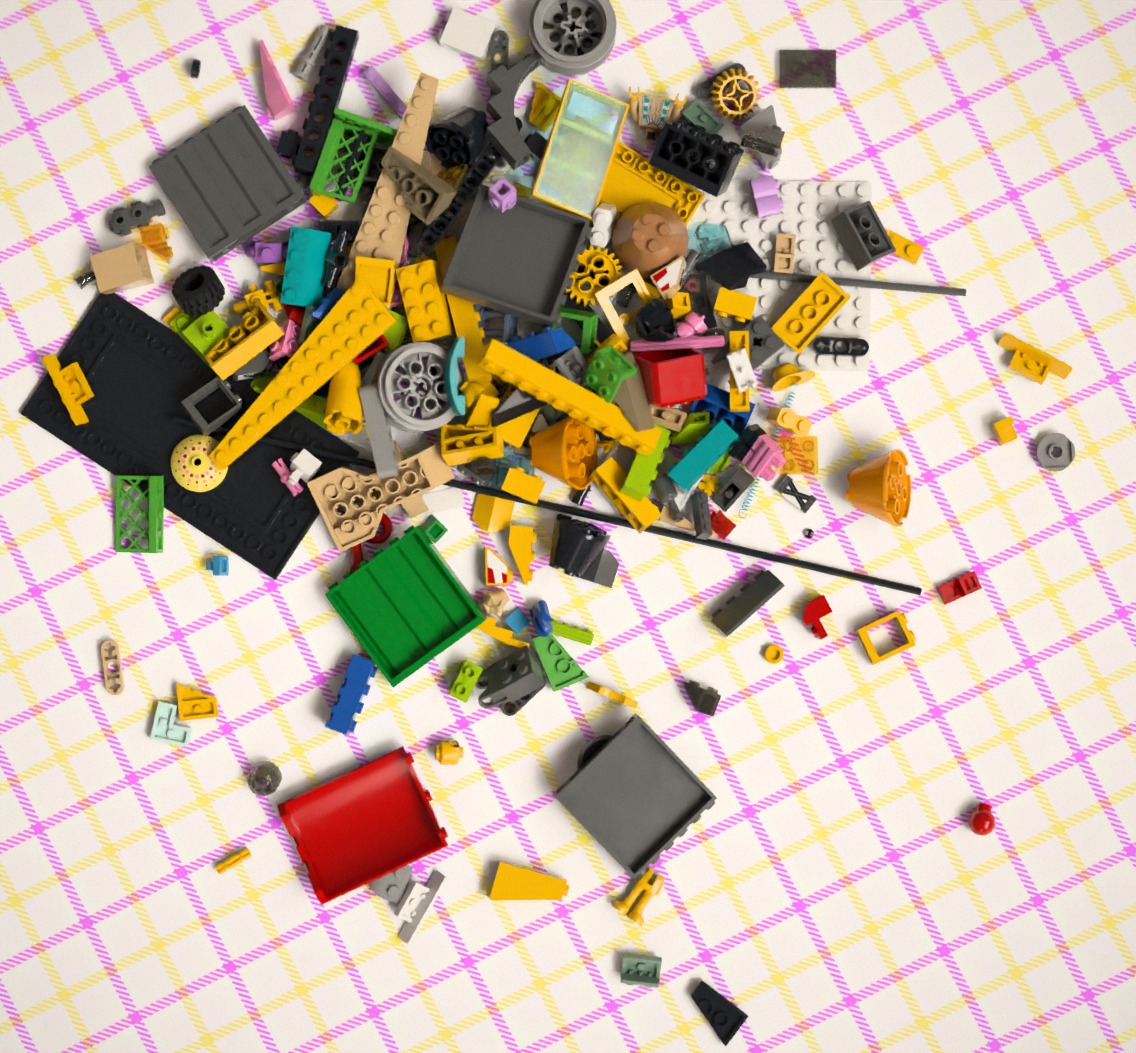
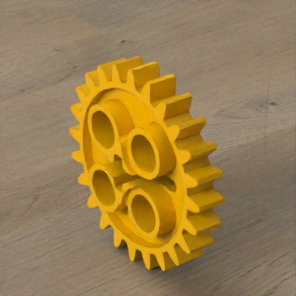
(587, 261)

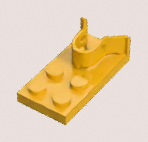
(810, 312)

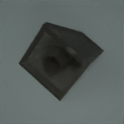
(764, 140)

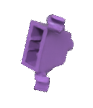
(266, 250)

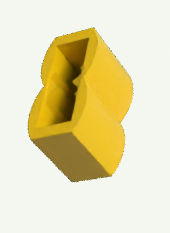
(789, 421)

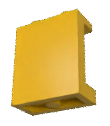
(378, 276)

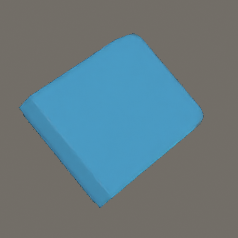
(517, 621)

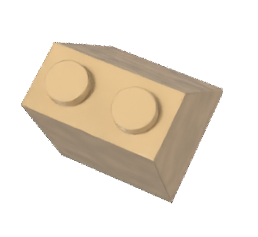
(121, 268)

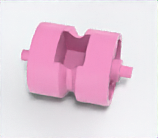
(693, 326)

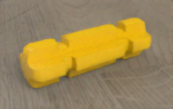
(233, 860)

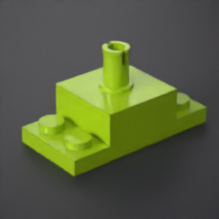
(201, 331)

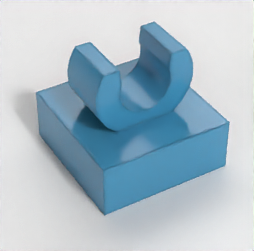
(219, 566)

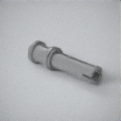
(310, 62)

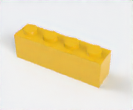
(609, 479)

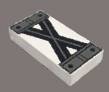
(796, 494)

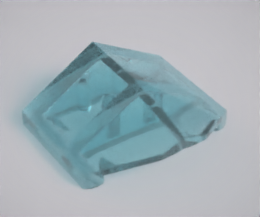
(712, 239)

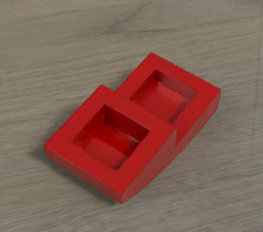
(959, 587)

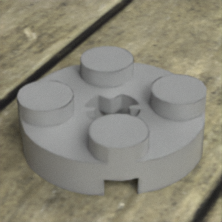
(1047, 444)

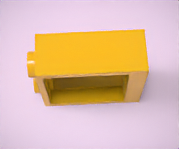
(868, 646)

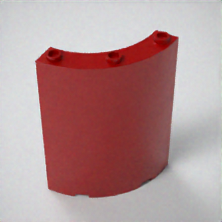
(363, 825)

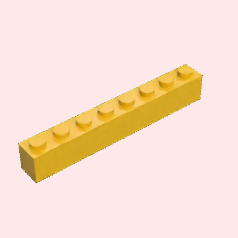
(464, 318)

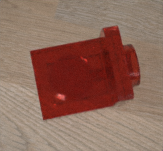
(721, 524)

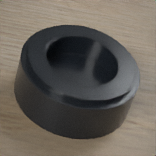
(195, 70)

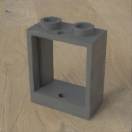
(189, 402)

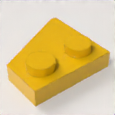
(195, 704)

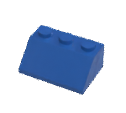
(541, 345)
(718, 405)

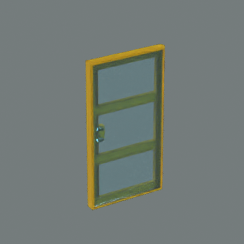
(580, 150)

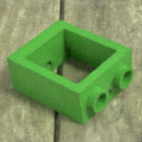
(589, 327)

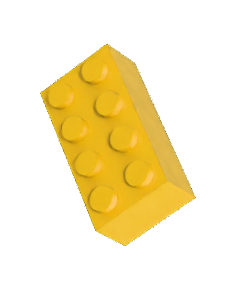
(424, 302)

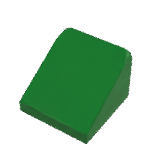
(433, 528)

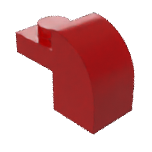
(813, 612)

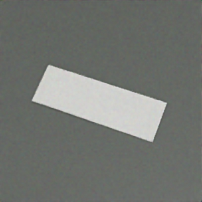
(440, 501)

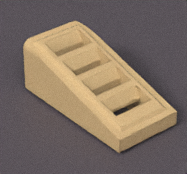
(666, 517)

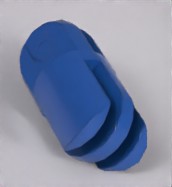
(541, 618)

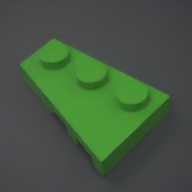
(557, 663)

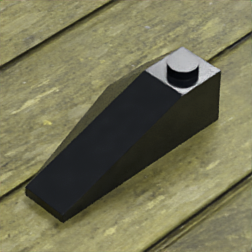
(517, 404)

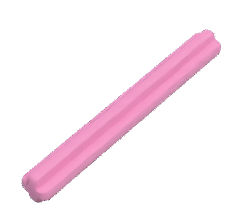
(678, 343)

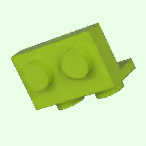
(466, 681)

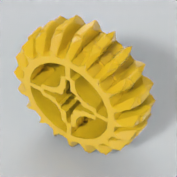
(737, 102)

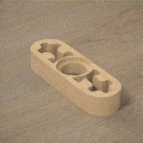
(116, 652)

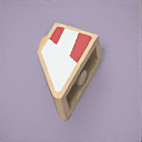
(670, 278)

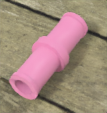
(285, 473)

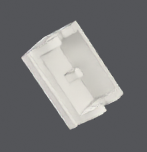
(742, 369)

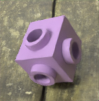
(502, 195)

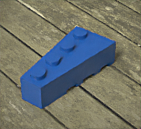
(351, 695)

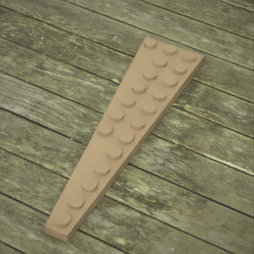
(388, 213)

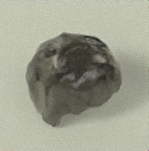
(264, 778)

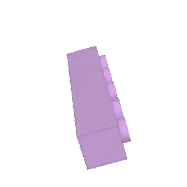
(385, 91)

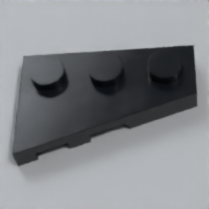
(720, 1012)

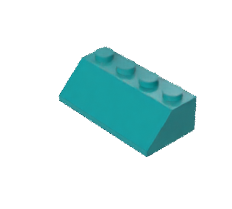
(305, 267)
(702, 456)

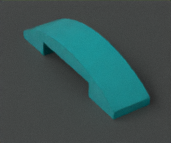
(456, 401)

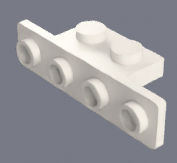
(417, 904)

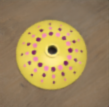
(193, 477)

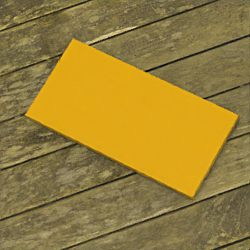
(635, 181)

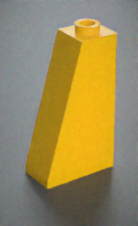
(526, 884)

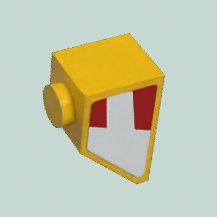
(496, 569)

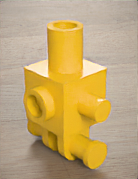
(254, 296)

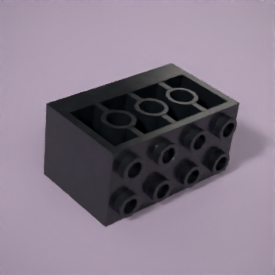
(696, 156)

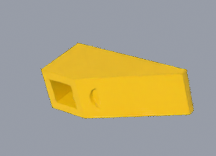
(521, 545)

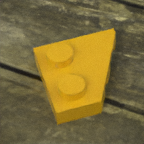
(544, 108)

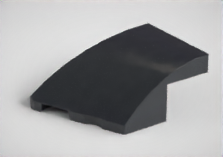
(733, 266)

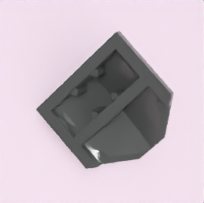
(603, 570)

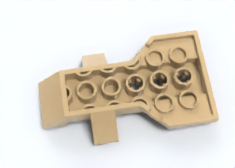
(360, 522)

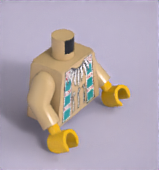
(653, 112)

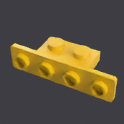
(1032, 361)
(71, 386)

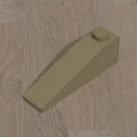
(421, 188)
(633, 399)

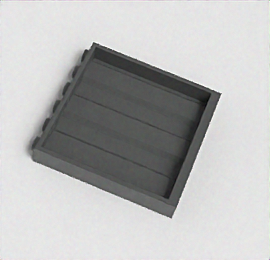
(227, 183)

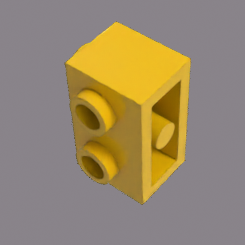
(734, 305)
(523, 485)

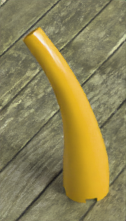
(344, 404)

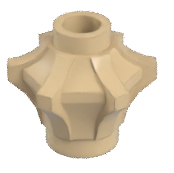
(494, 601)

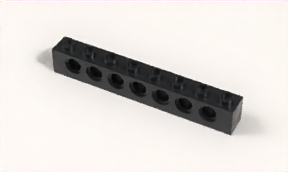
(341, 36)

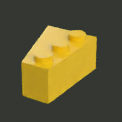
(468, 444)

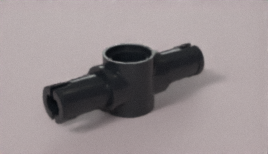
(339, 250)

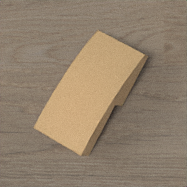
(784, 253)

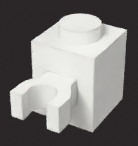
(303, 466)

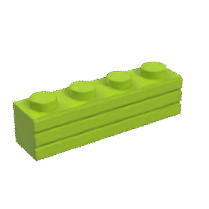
(571, 633)

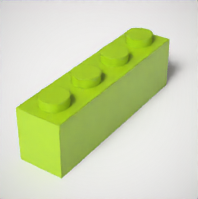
(644, 469)

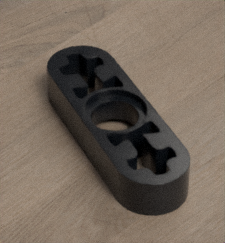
(826, 341)

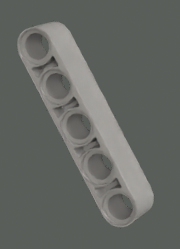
(379, 432)

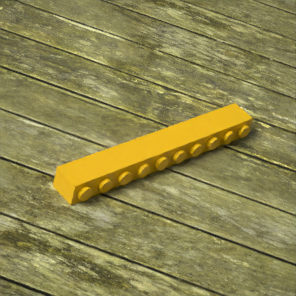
(566, 396)

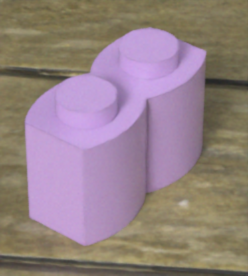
(765, 196)

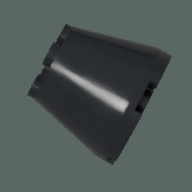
(458, 137)
(575, 545)

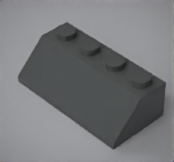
(747, 603)

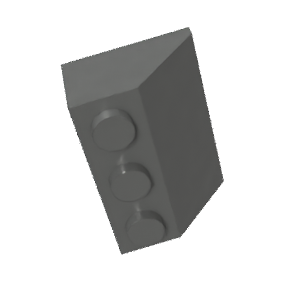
(863, 235)

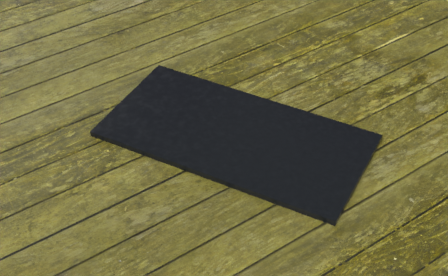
(138, 385)

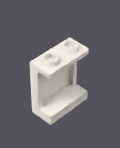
(467, 33)

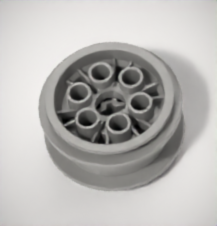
(571, 64)
(399, 412)

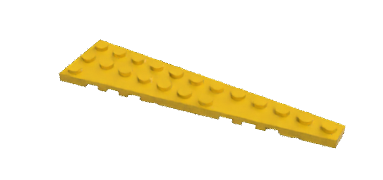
(334, 343)

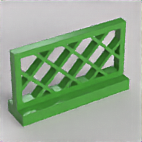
(386, 134)
(327, 158)
(155, 514)

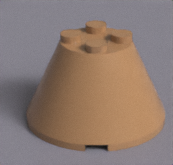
(649, 238)

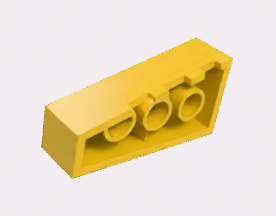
(244, 341)

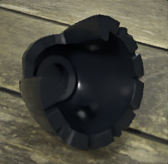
(655, 322)

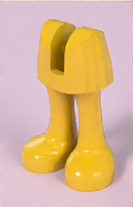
(650, 890)

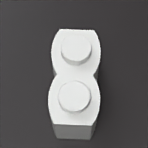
(603, 227)

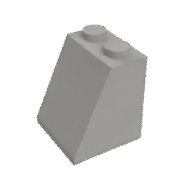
(762, 119)

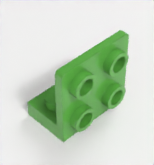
(608, 371)

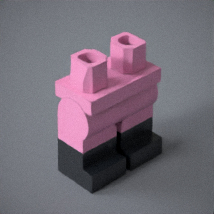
(758, 452)

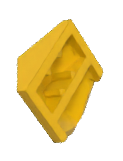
(492, 513)

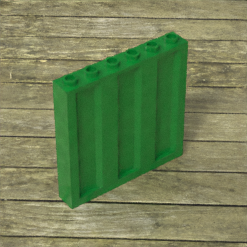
(405, 605)

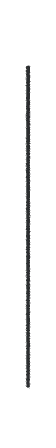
(591, 515)

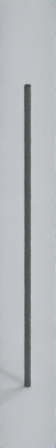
(853, 282)

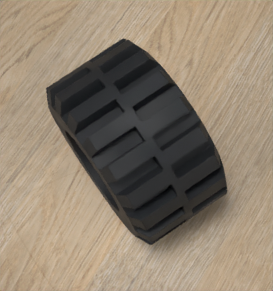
(198, 290)

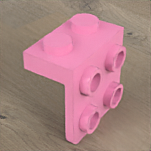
(287, 343)

